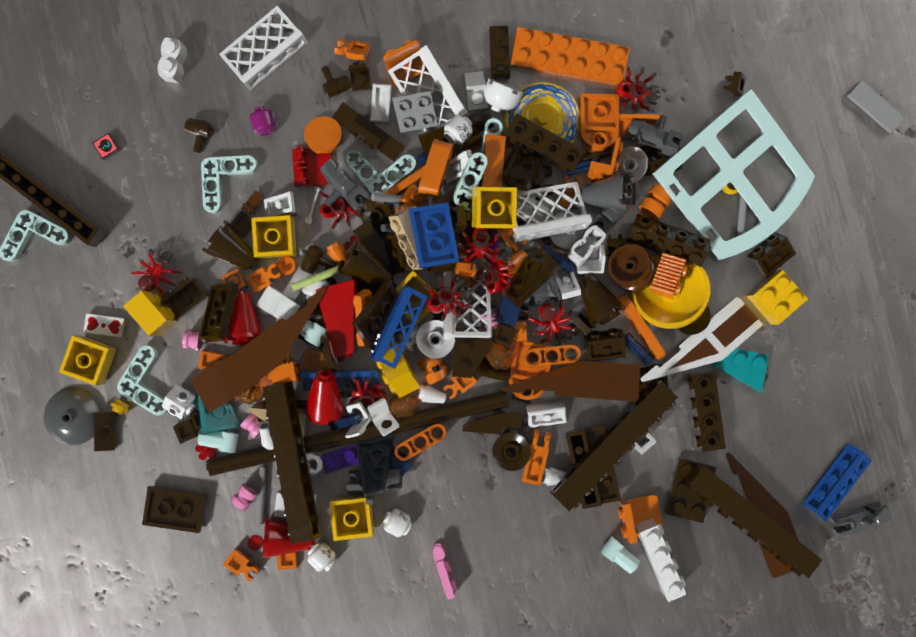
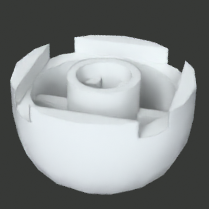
(501, 96)

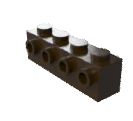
(544, 142)
(669, 239)
(706, 411)

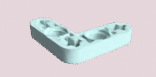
(219, 171)
(375, 178)
(462, 187)
(32, 226)
(135, 381)

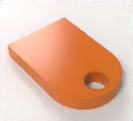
(599, 118)
(521, 371)

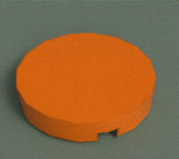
(323, 135)

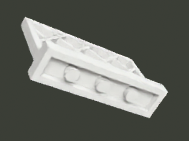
(275, 57)
(439, 78)
(554, 225)
(450, 321)

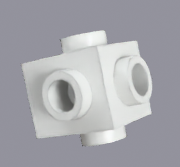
(179, 402)

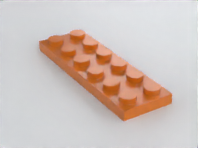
(569, 56)

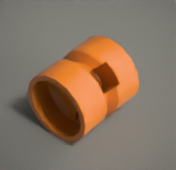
(655, 203)
(426, 365)

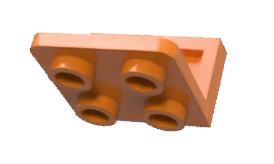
(396, 56)
(600, 171)
(636, 511)

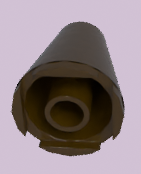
(230, 247)
(364, 265)
(598, 301)

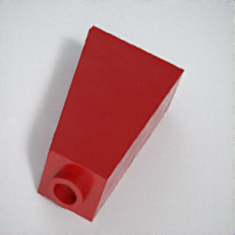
(338, 316)

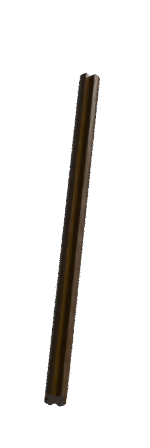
(337, 437)

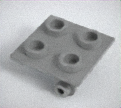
(415, 111)

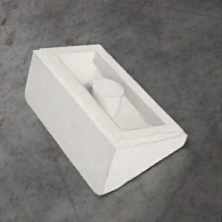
(546, 413)

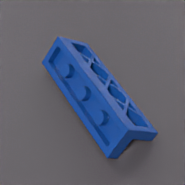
(392, 323)
(341, 376)
(837, 482)

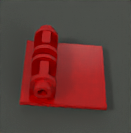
(307, 167)

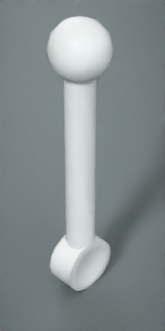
(309, 220)

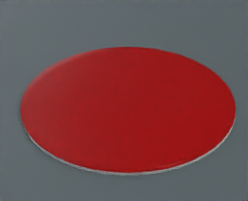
(254, 543)

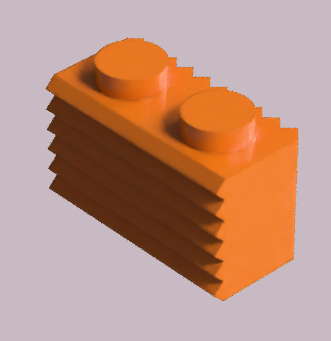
(668, 276)
(285, 372)

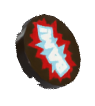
(331, 362)

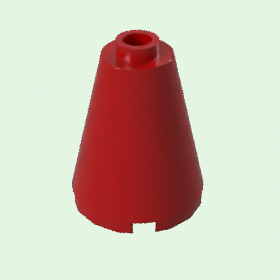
(244, 322)
(324, 399)
(278, 542)

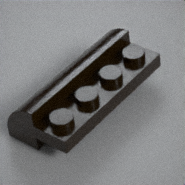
(579, 443)

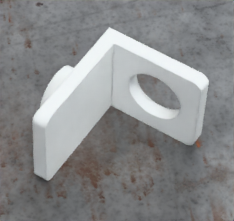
(593, 265)
(379, 413)
(358, 429)

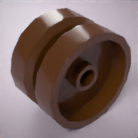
(631, 268)

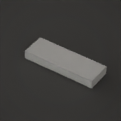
(875, 106)

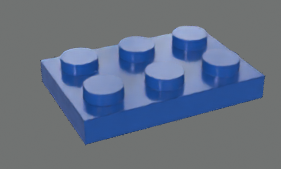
(433, 235)

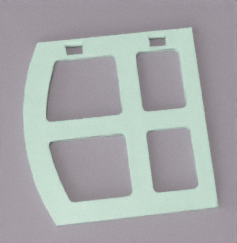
(732, 171)

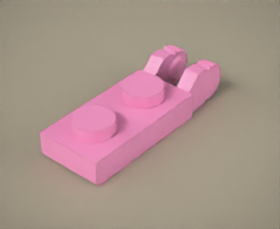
(444, 570)

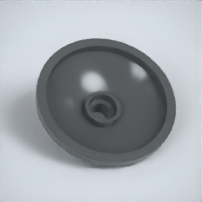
(80, 407)

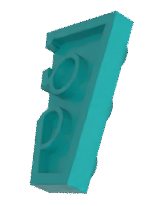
(745, 366)
(219, 419)

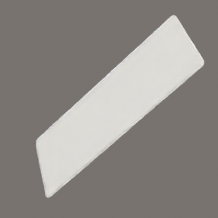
(299, 275)

